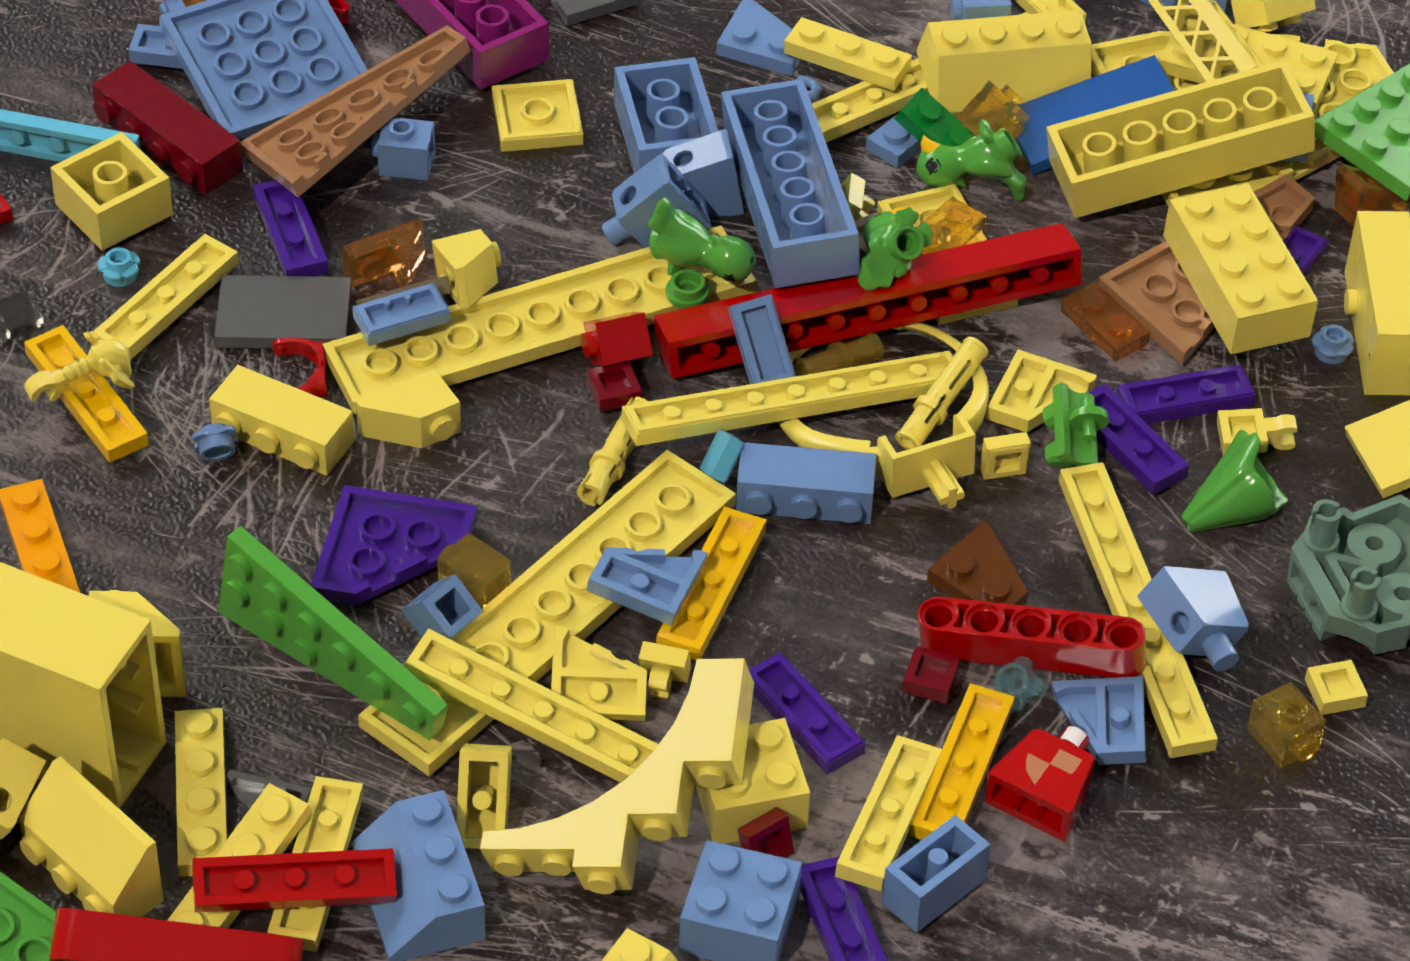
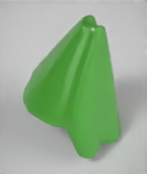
(1235, 490)

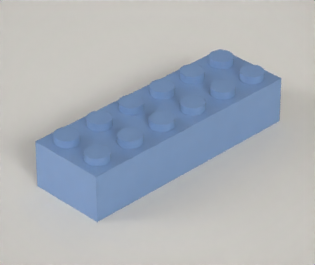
(790, 184)

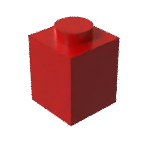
(616, 339)

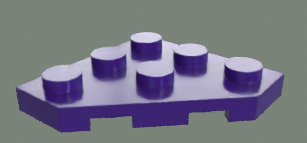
(385, 541)

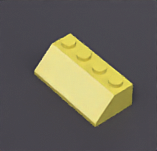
(1024, 51)

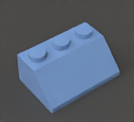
(435, 885)

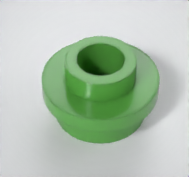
(687, 289)

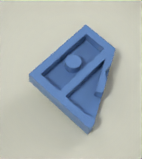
(757, 39)
(646, 580)
(1110, 715)

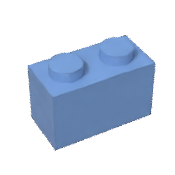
(935, 873)

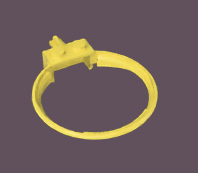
(925, 466)

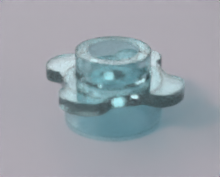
(1011, 674)

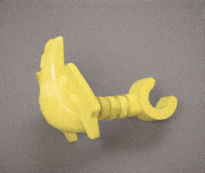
(105, 357)

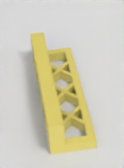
(1220, 28)

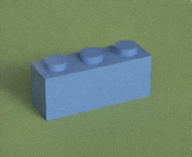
(806, 483)

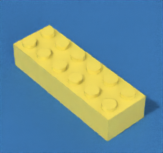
(1181, 138)

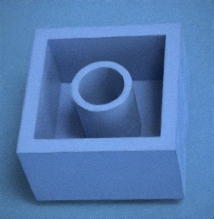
(739, 905)

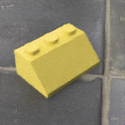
(90, 845)

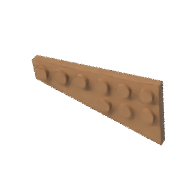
(327, 130)
(1159, 292)

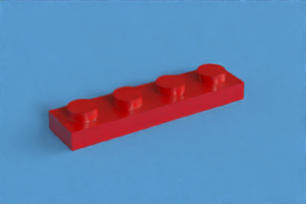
(294, 880)

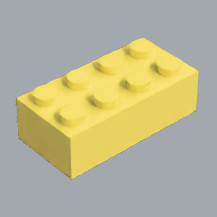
(1240, 268)

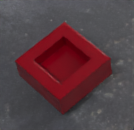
(613, 385)
(931, 674)
(768, 834)

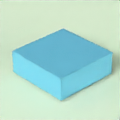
(722, 456)

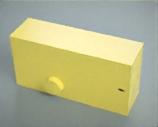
(1380, 299)

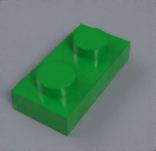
(929, 118)

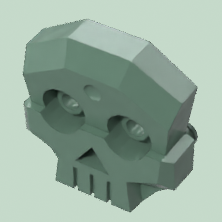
(1348, 584)

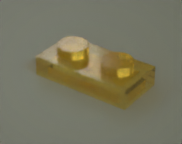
(953, 225)

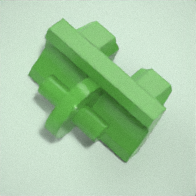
(1075, 427)

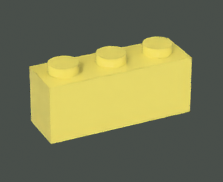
(283, 420)

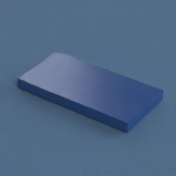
(1106, 91)

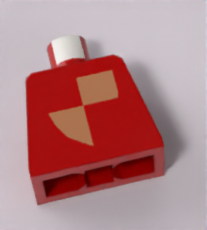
(1043, 780)

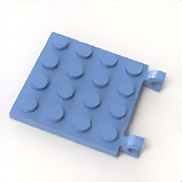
(259, 56)

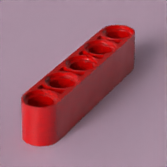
(1047, 636)
(117, 937)

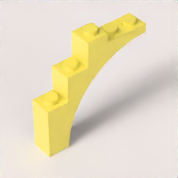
(653, 801)

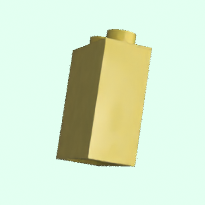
(78, 682)

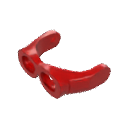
(318, 382)

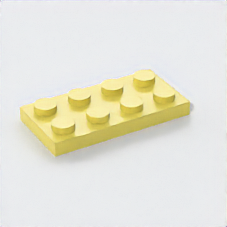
(1308, 63)

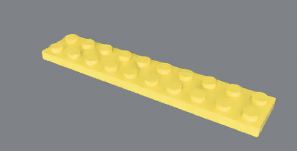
(517, 324)
(658, 509)

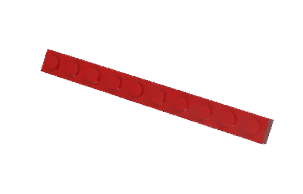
(840, 309)

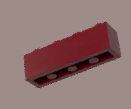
(168, 127)

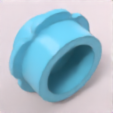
(119, 267)

